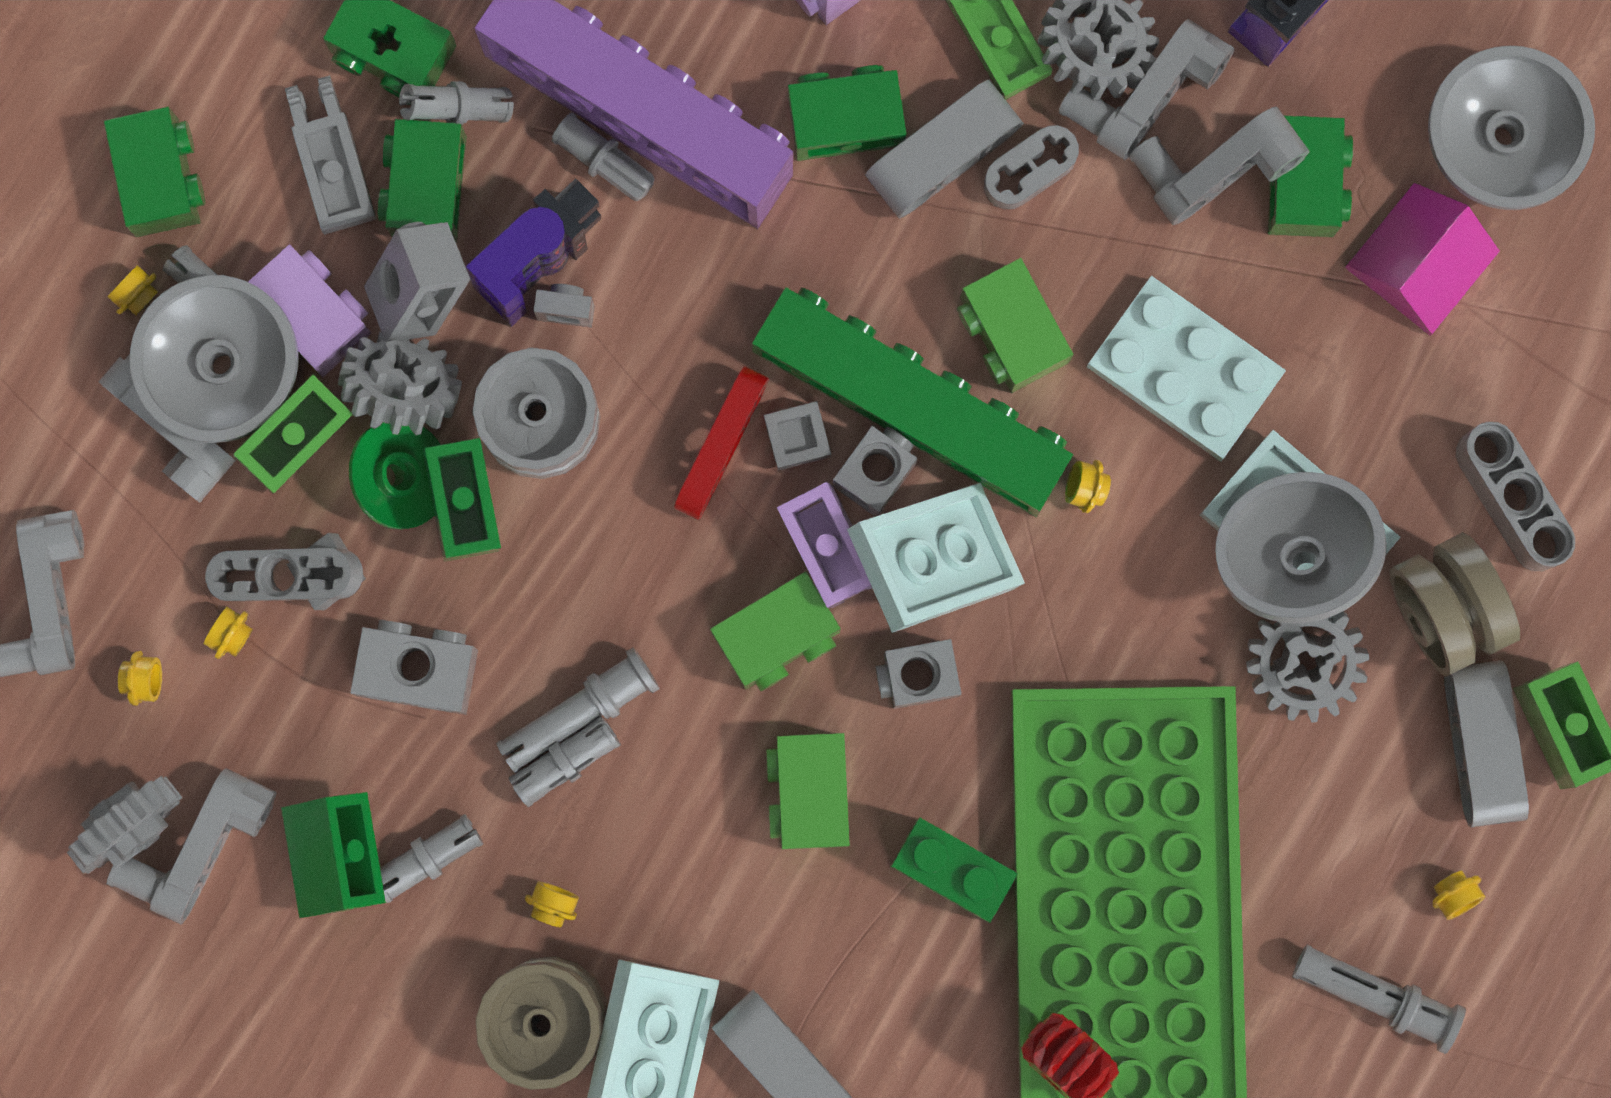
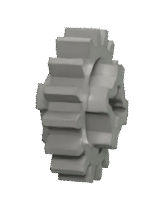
(1092, 43)
(399, 383)
(1288, 673)
(124, 824)

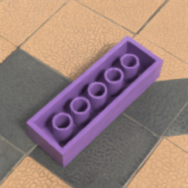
(640, 103)

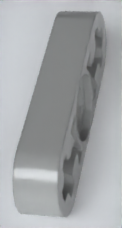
(304, 585)

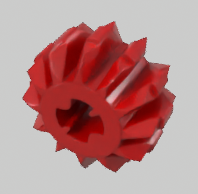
(1069, 1059)

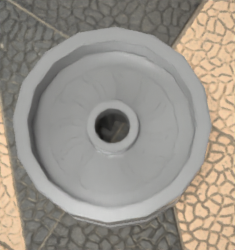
(503, 413)

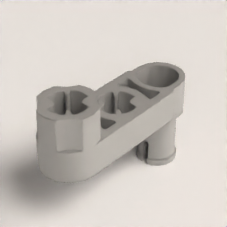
(1188, 54)
(1263, 141)
(197, 463)
(42, 546)
(230, 804)

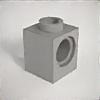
(871, 494)
(937, 656)

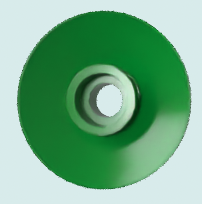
(409, 498)

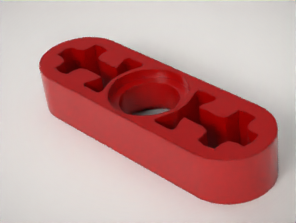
(721, 443)

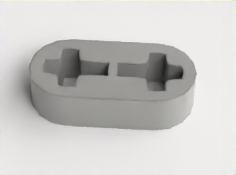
(1023, 157)

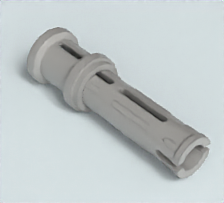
(600, 697)
(1402, 1006)

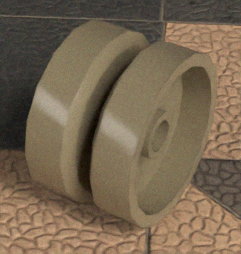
(1455, 604)
(509, 1031)

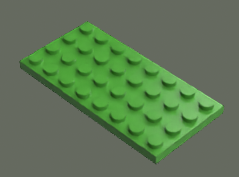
(1132, 883)

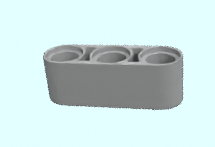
(944, 149)
(1540, 510)
(1486, 744)
(774, 1052)

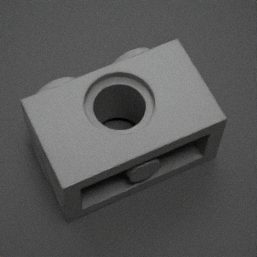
(416, 281)
(380, 673)

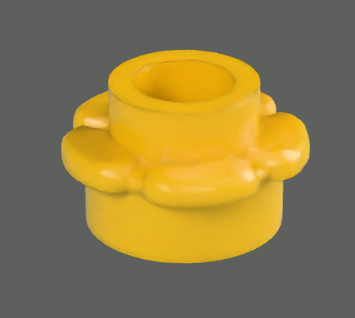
(133, 291)
(1087, 485)
(228, 633)
(140, 678)
(1457, 894)
(552, 904)

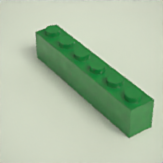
(901, 394)

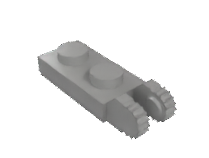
(330, 161)

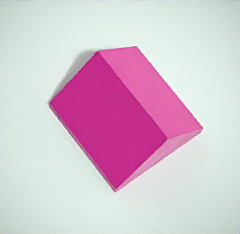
(1424, 256)

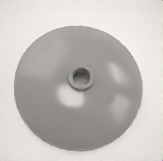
(1533, 101)
(183, 338)
(1295, 523)

